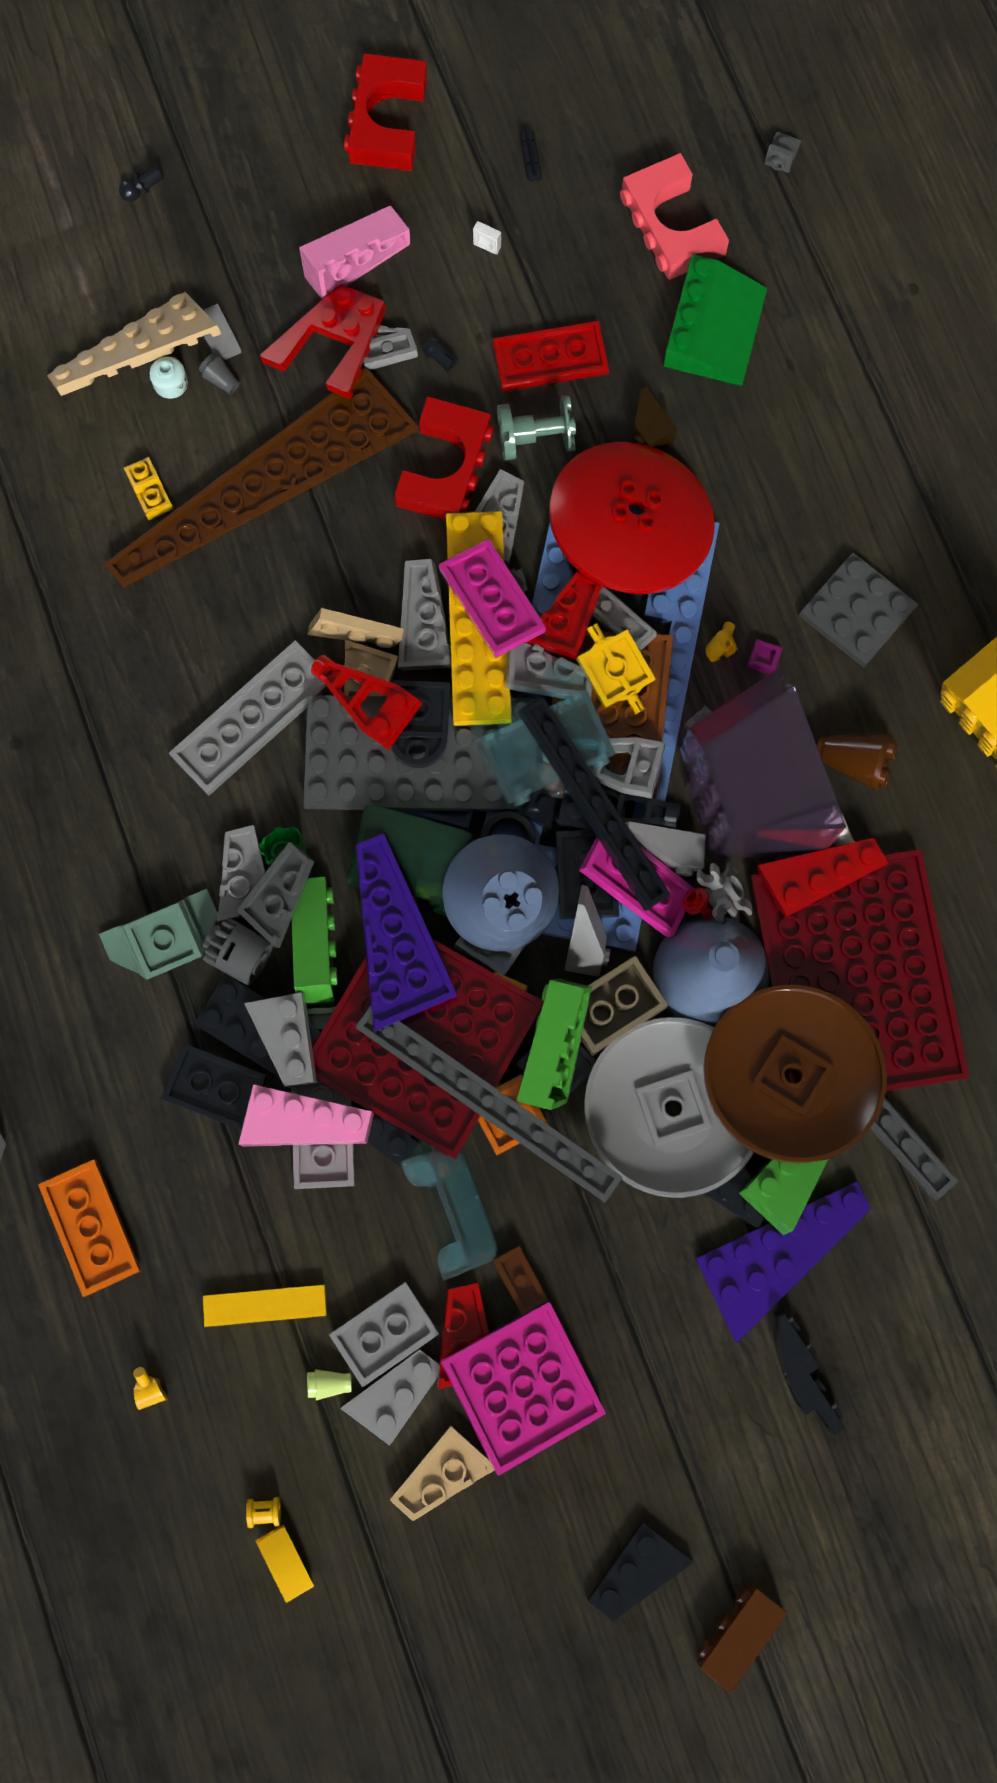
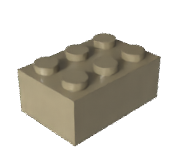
(619, 1004)

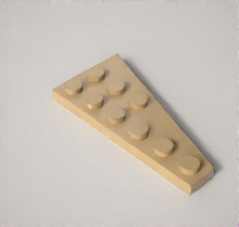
(138, 343)

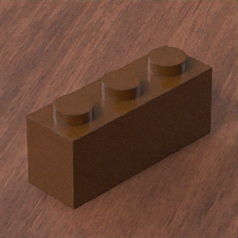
(740, 1637)

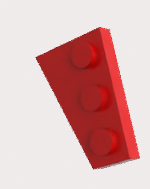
(569, 617)
(462, 1323)

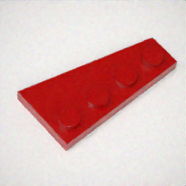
(815, 875)

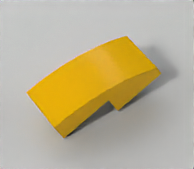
(148, 488)
(284, 1563)

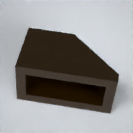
(652, 424)

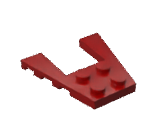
(343, 316)

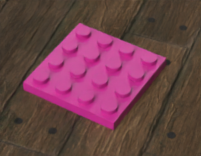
(522, 1388)

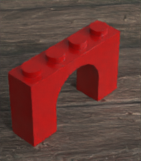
(380, 80)
(469, 432)

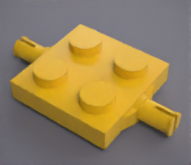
(615, 668)

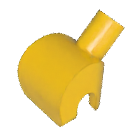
(722, 643)
(147, 1389)

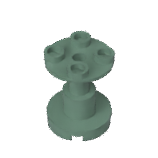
(525, 429)

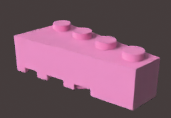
(353, 250)
(294, 1119)

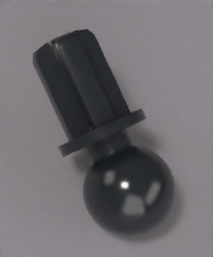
(131, 189)

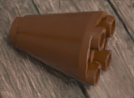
(860, 756)

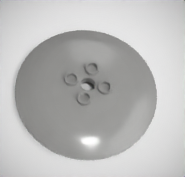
(629, 1120)

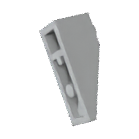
(674, 848)
(588, 939)

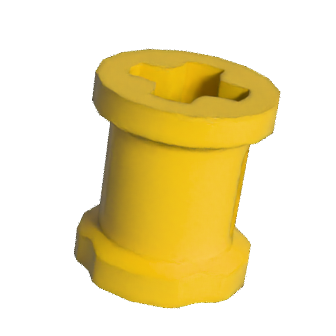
(263, 1512)

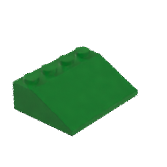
(715, 322)

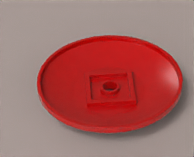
(627, 549)

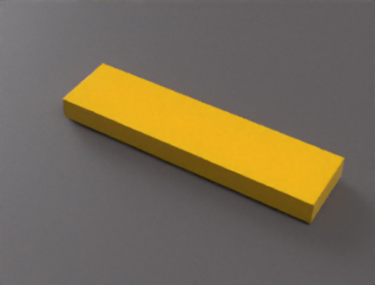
(264, 1305)

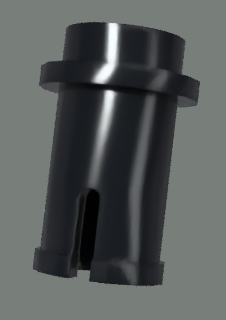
(440, 354)

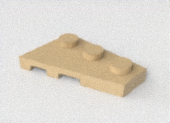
(352, 628)
(442, 1473)

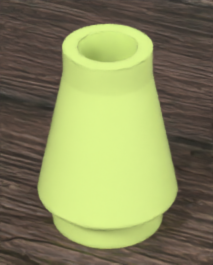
(327, 1384)

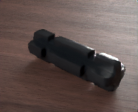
(530, 155)

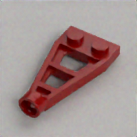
(392, 715)

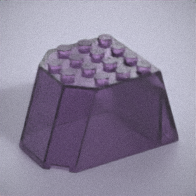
(761, 776)

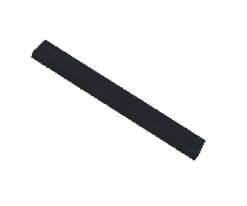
(594, 803)

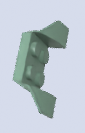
(163, 937)

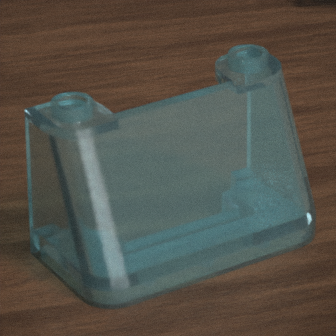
(521, 765)
(463, 1207)

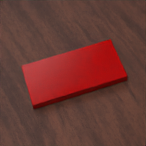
(550, 356)

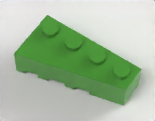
(314, 945)
(555, 1045)
(782, 1191)

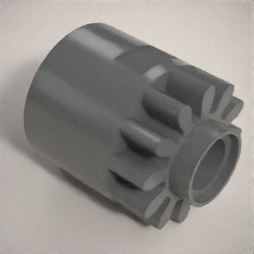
(237, 951)

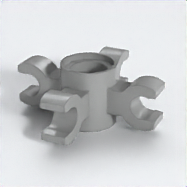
(724, 892)

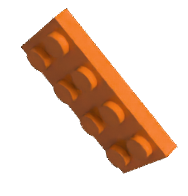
(89, 1228)

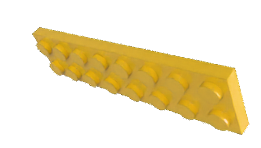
(476, 673)

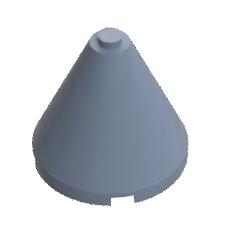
(709, 968)

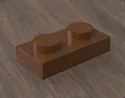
(520, 1280)

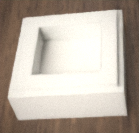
(486, 237)

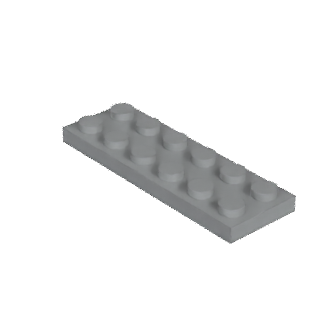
(249, 719)
(322, 1163)

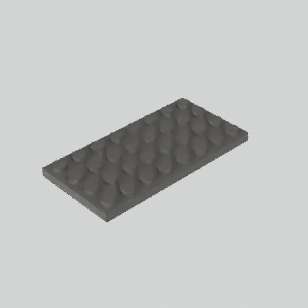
(353, 770)

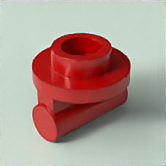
(697, 902)

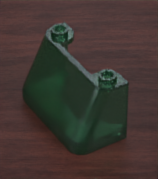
(419, 847)

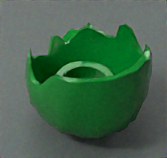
(275, 842)

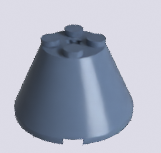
(481, 879)

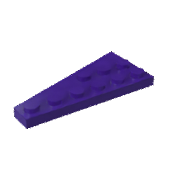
(400, 953)
(764, 1264)

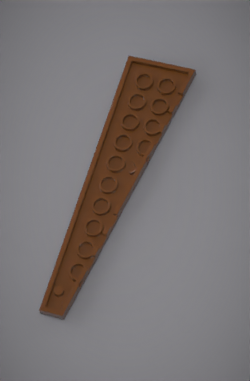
(299, 457)

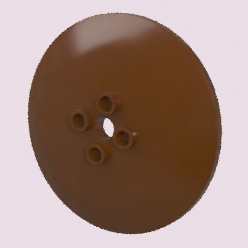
(822, 1041)

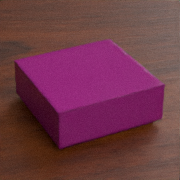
(764, 657)

